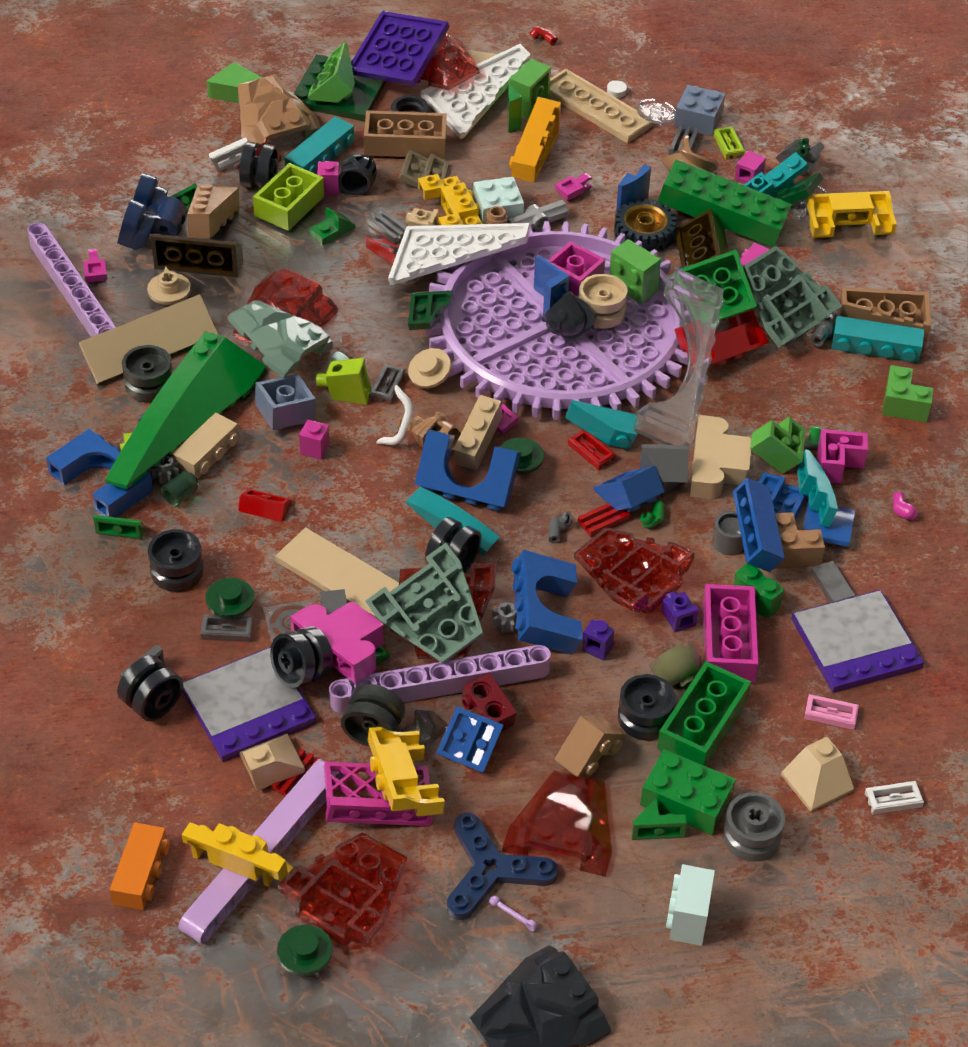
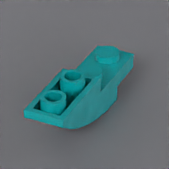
(780, 176)

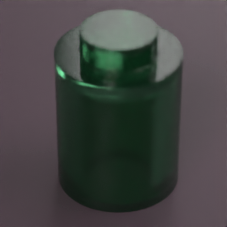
(179, 488)

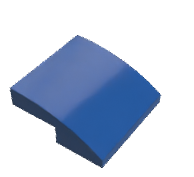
(634, 187)
(784, 497)
(839, 530)
(469, 739)

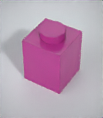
(749, 166)
(330, 175)
(314, 439)

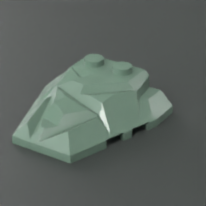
(787, 297)
(279, 335)
(432, 607)

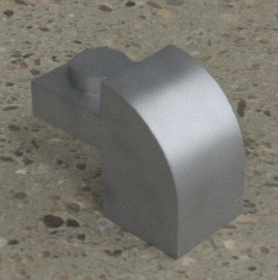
(811, 158)

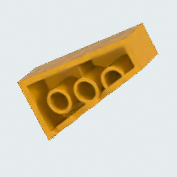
(536, 140)

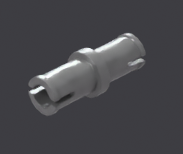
(824, 330)

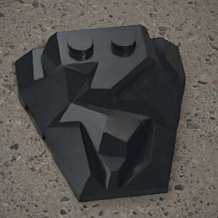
(542, 1006)

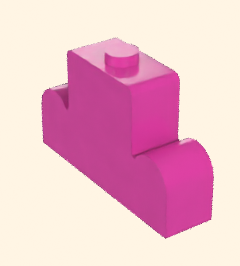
(351, 634)

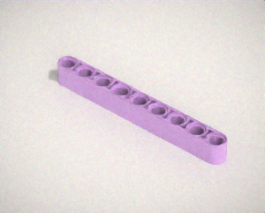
(68, 280)
(450, 677)
(278, 831)

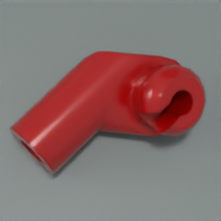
(544, 33)

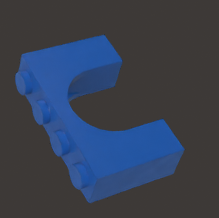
(90, 452)
(435, 473)
(534, 620)

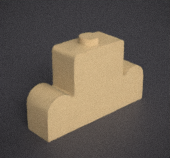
(718, 458)

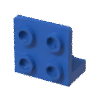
(549, 282)

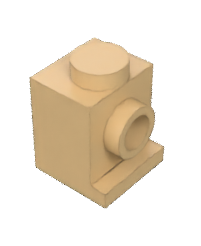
(422, 217)

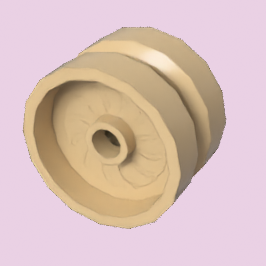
(607, 298)

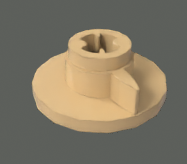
(169, 288)
(429, 368)

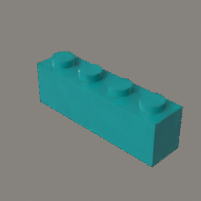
(322, 145)
(878, 339)

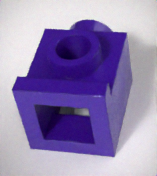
(679, 606)
(599, 632)

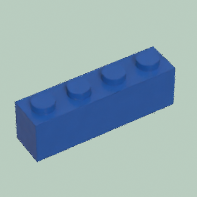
(758, 525)

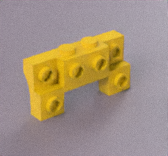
(454, 198)
(850, 209)
(396, 772)
(236, 852)

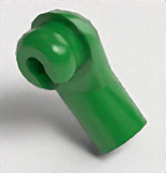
(813, 438)
(656, 517)

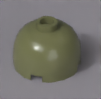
(678, 664)

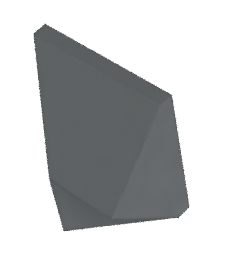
(670, 464)

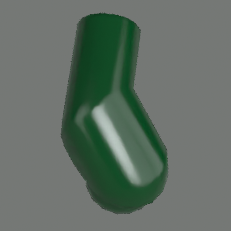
(803, 147)

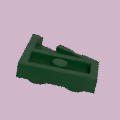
(800, 190)
(428, 308)

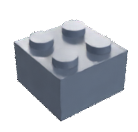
(699, 109)
(285, 401)

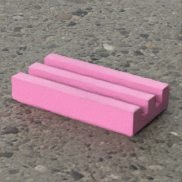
(830, 714)

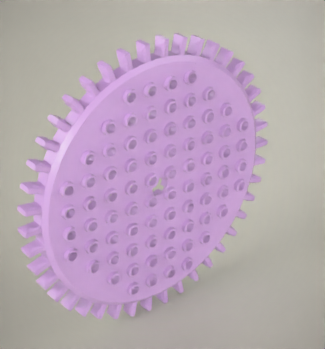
(505, 331)

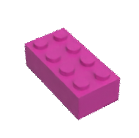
(731, 629)

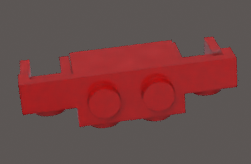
(733, 342)

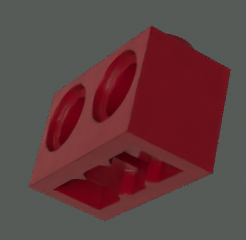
(493, 703)

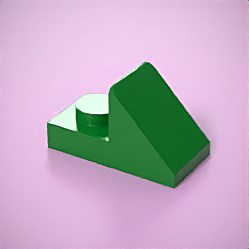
(331, 228)
(655, 826)

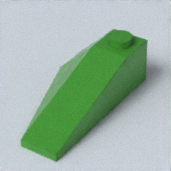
(336, 79)

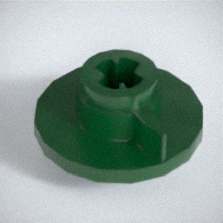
(531, 455)
(229, 597)
(304, 950)

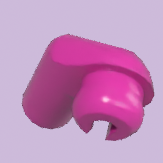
(902, 508)

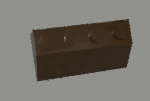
(701, 239)
(196, 255)

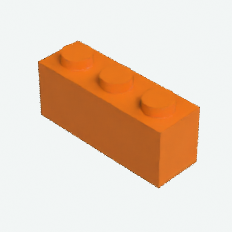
(139, 866)

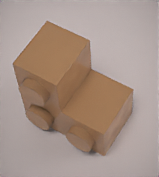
(800, 547)
(587, 743)

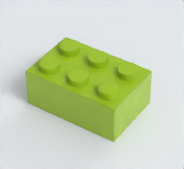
(288, 196)

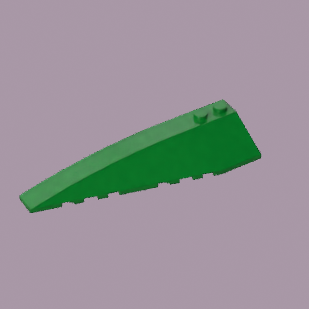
(202, 384)

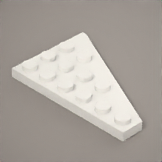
(474, 97)
(443, 246)

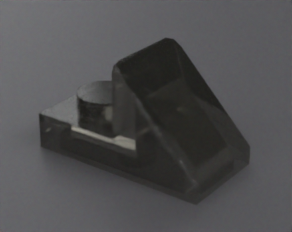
(429, 726)

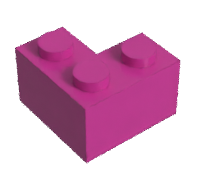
(841, 450)

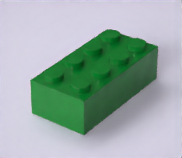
(704, 714)

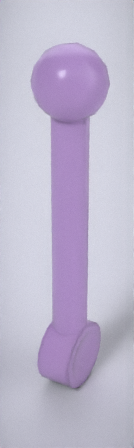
(530, 924)

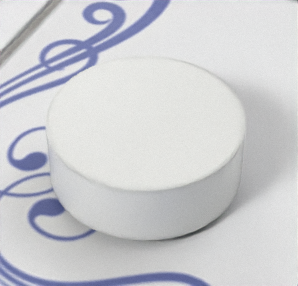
(617, 89)

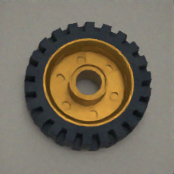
(646, 222)

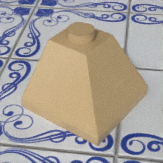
(272, 762)
(818, 775)

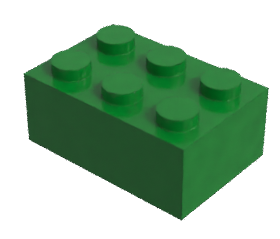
(688, 789)

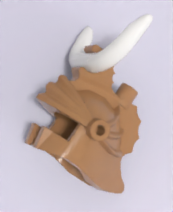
(418, 425)

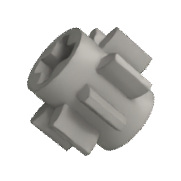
(505, 617)

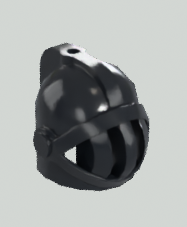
(357, 174)
(570, 317)

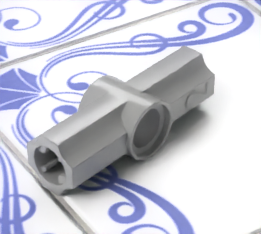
(538, 215)

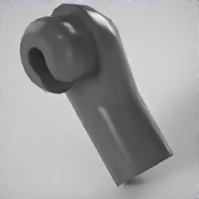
(557, 525)

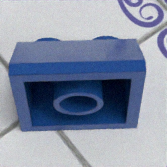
(631, 488)

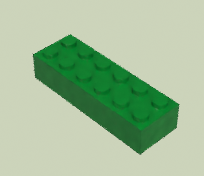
(735, 205)

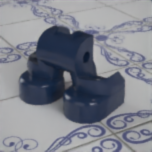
(138, 224)

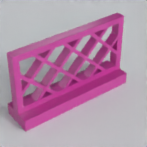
(366, 810)

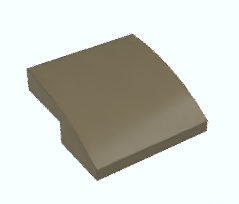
(418, 166)

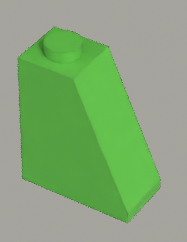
(225, 83)

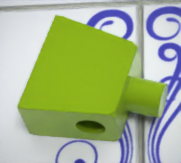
(347, 381)

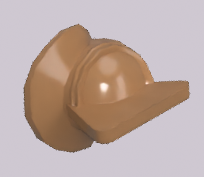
(690, 158)

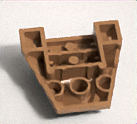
(272, 111)

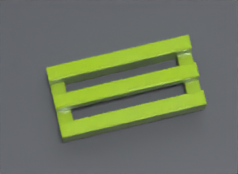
(719, 139)

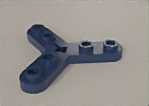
(508, 868)

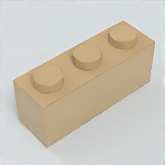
(478, 432)
(206, 445)

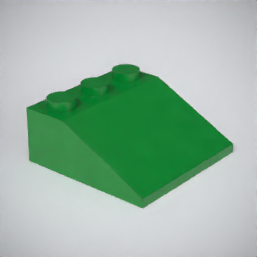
(728, 274)

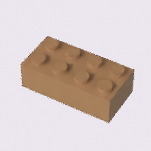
(398, 132)

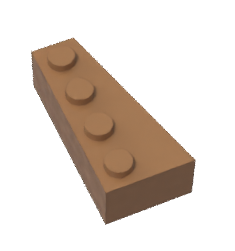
(887, 306)

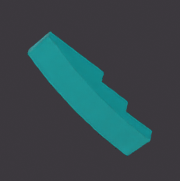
(817, 486)
(436, 508)

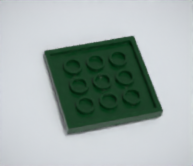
(363, 98)

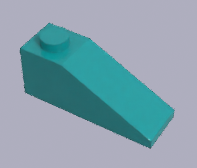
(604, 423)

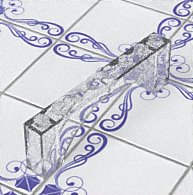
(698, 309)

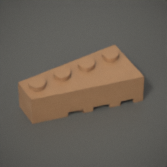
(211, 209)

